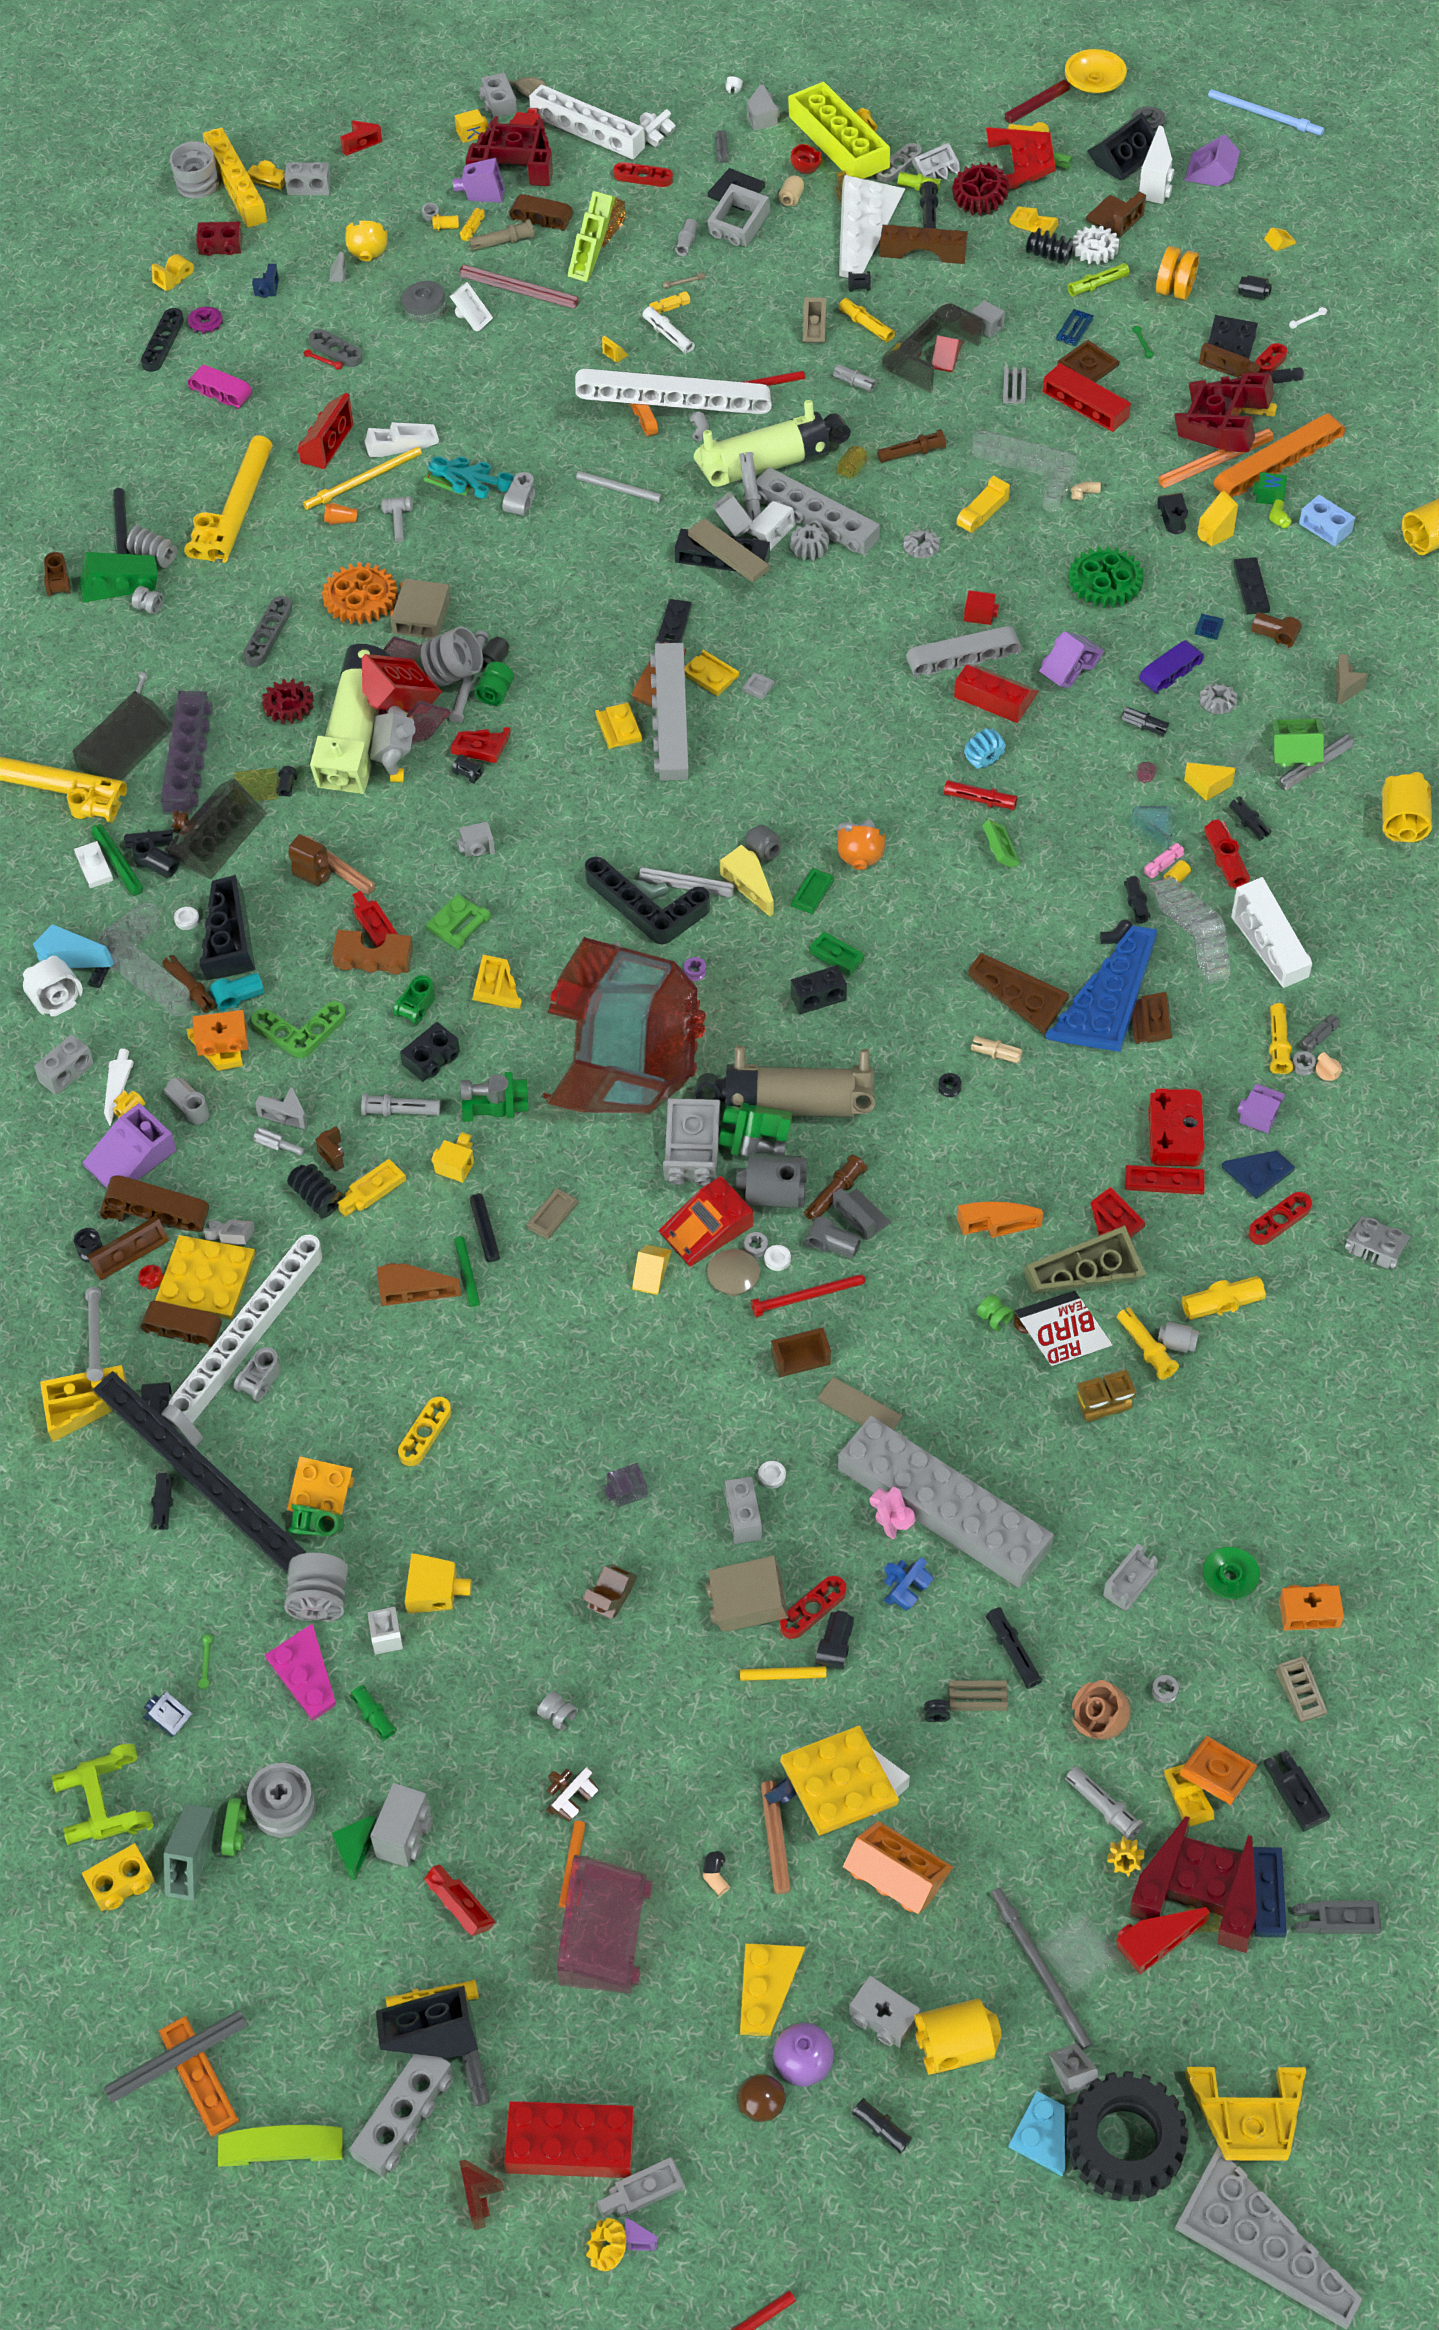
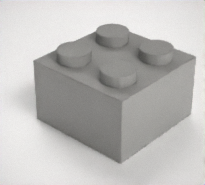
(401, 1825)

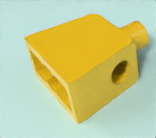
(433, 1584)

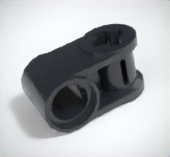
(1173, 512)

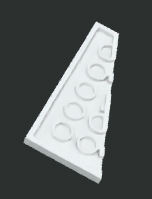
(863, 212)

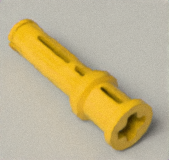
(1280, 1047)
(1153, 1351)

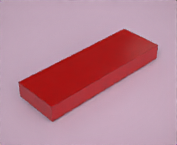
(1164, 1179)

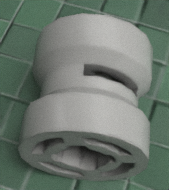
(147, 600)
(556, 1710)

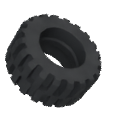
(1115, 2174)

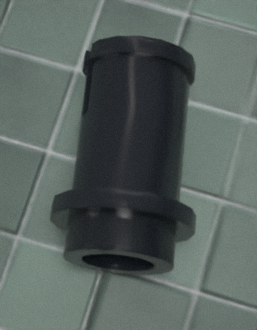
(287, 777)

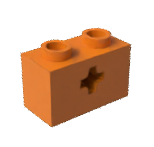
(220, 1032)
(1324, 1611)

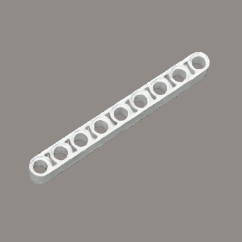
(672, 391)
(247, 1318)

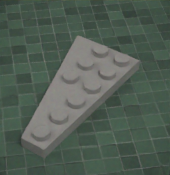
(1254, 2234)

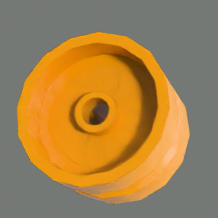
(1177, 273)

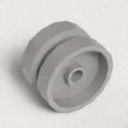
(281, 1800)

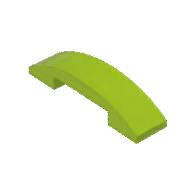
(280, 2143)

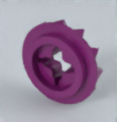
(203, 313)

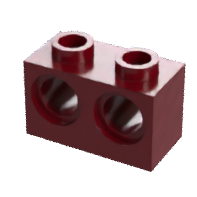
(219, 238)

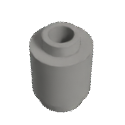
(1178, 1337)

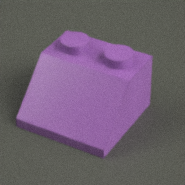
(1213, 162)

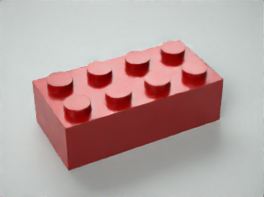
(569, 2139)

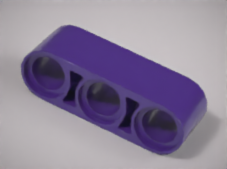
(1170, 666)

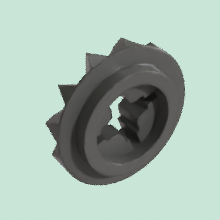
(1158, 116)

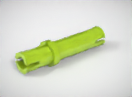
(1091, 282)

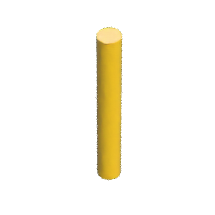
(782, 1673)

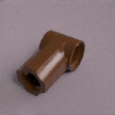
(1282, 631)

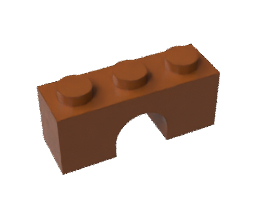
(391, 956)

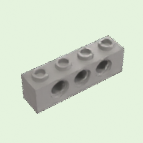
(402, 2094)

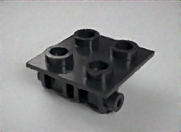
(1233, 335)

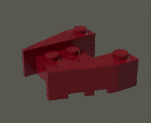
(516, 145)
(1216, 410)
(1202, 1877)

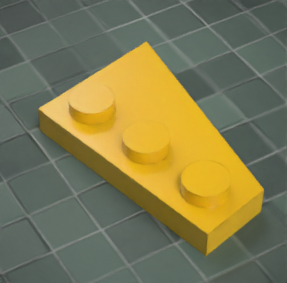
(766, 1982)

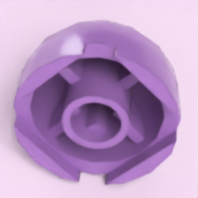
(803, 2054)

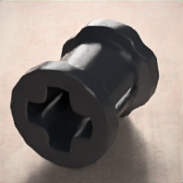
(859, 281)
(467, 768)

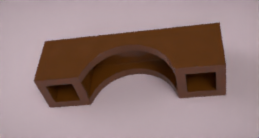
(947, 244)

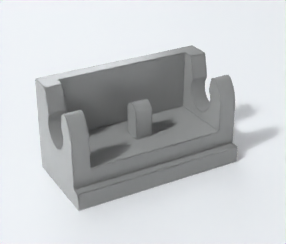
(1130, 1578)

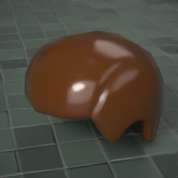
(761, 2098)

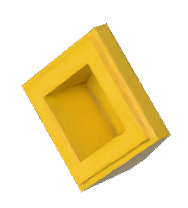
(1279, 239)
(613, 350)

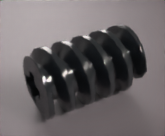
(1050, 247)
(315, 1189)

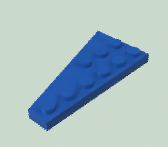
(1108, 999)

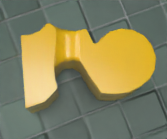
(175, 270)

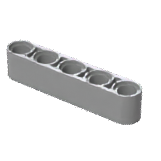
(963, 650)

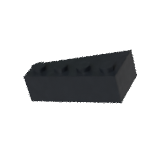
(227, 937)

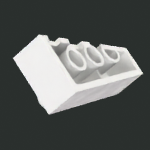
(1270, 932)

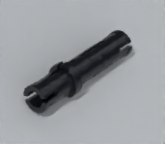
(1008, 1638)

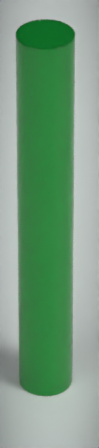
(467, 1272)

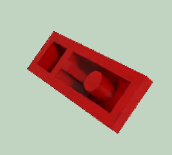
(1156, 1937)

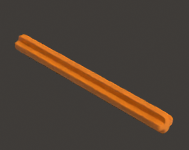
(1210, 460)

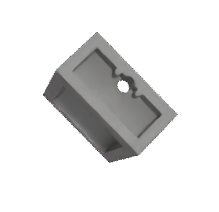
(744, 199)

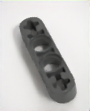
(269, 632)

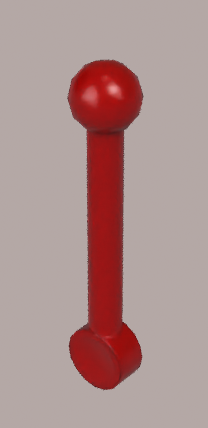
(338, 365)

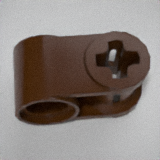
(56, 574)

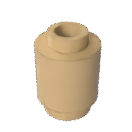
(791, 191)

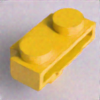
(267, 174)

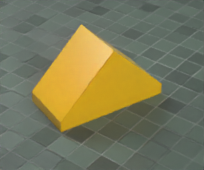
(1209, 779)
(650, 1269)

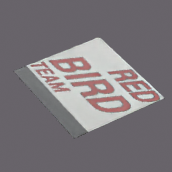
(1063, 1328)

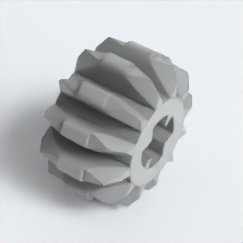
(809, 542)

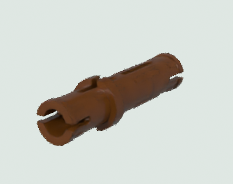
(196, 989)

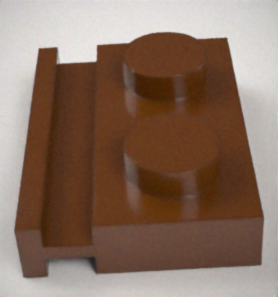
(1152, 1018)

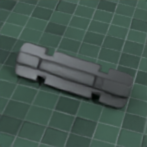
(721, 146)
(1319, 1033)
(476, 2078)

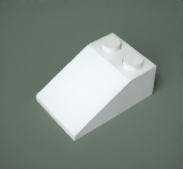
(1157, 170)

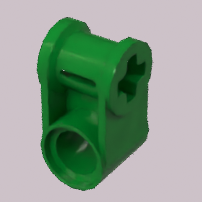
(413, 1002)
(310, 1521)

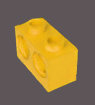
(115, 1871)

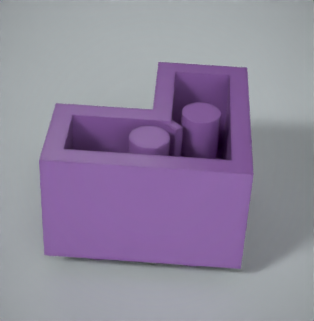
(1069, 657)

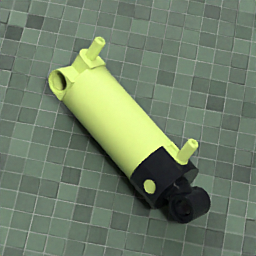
(772, 446)

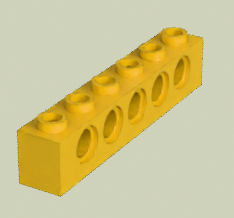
(236, 178)

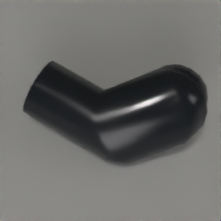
(1115, 936)

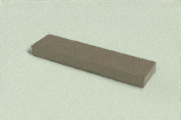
(728, 550)

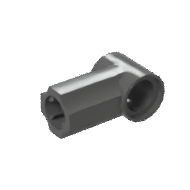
(827, 1236)

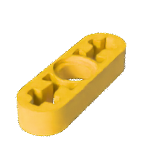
(424, 1420)

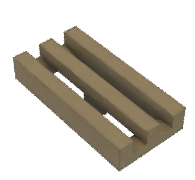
(978, 1685)

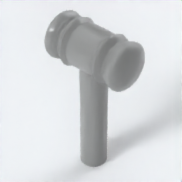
(397, 506)

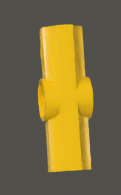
(1223, 1297)

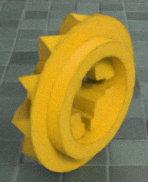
(609, 2256)

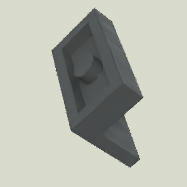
(860, 1212)

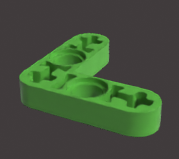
(299, 1036)

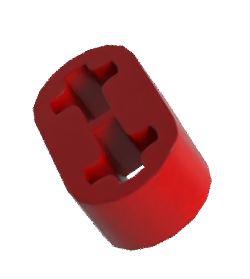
(1274, 361)

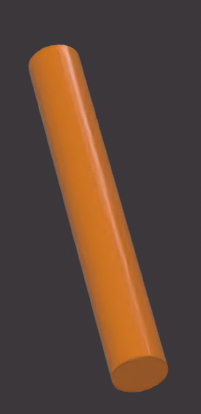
(574, 1849)

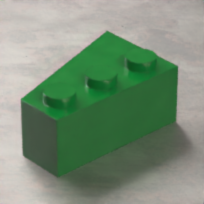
(115, 575)

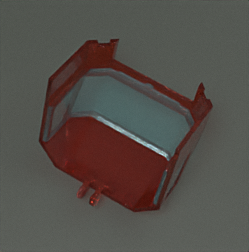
(631, 1030)

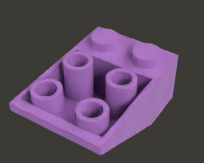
(130, 1147)

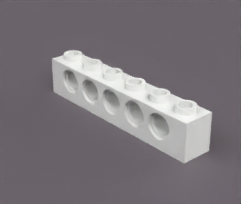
(588, 122)

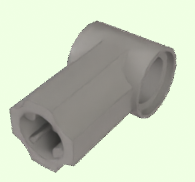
(188, 1100)

